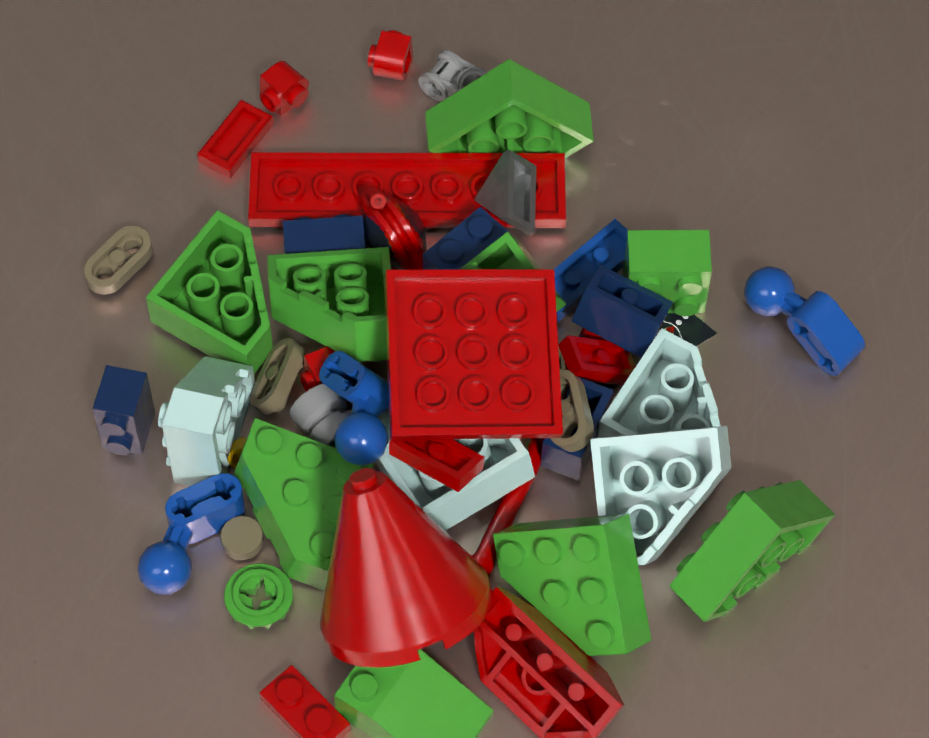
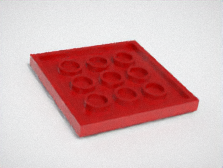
(473, 354)

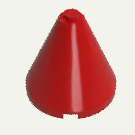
(396, 579)

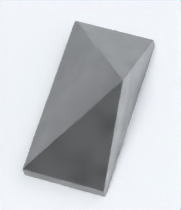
(511, 192)

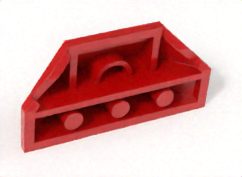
(542, 672)

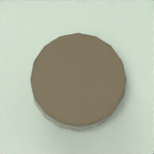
(242, 538)

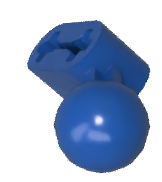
(813, 321)
(360, 435)
(191, 517)

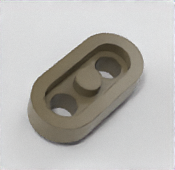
(115, 261)
(277, 377)
(574, 414)

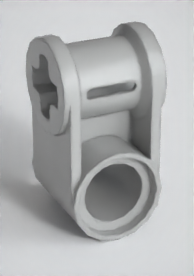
(448, 76)

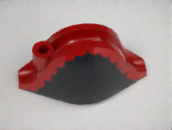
(395, 226)

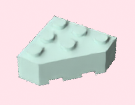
(663, 392)
(205, 418)
(504, 469)
(658, 480)

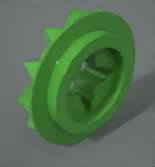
(247, 582)

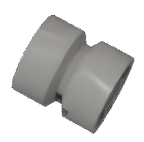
(319, 414)

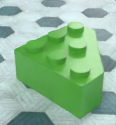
(510, 112)
(216, 295)
(333, 298)
(295, 496)
(747, 544)
(580, 579)

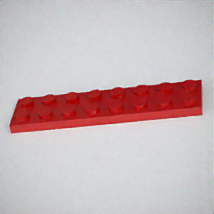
(433, 184)

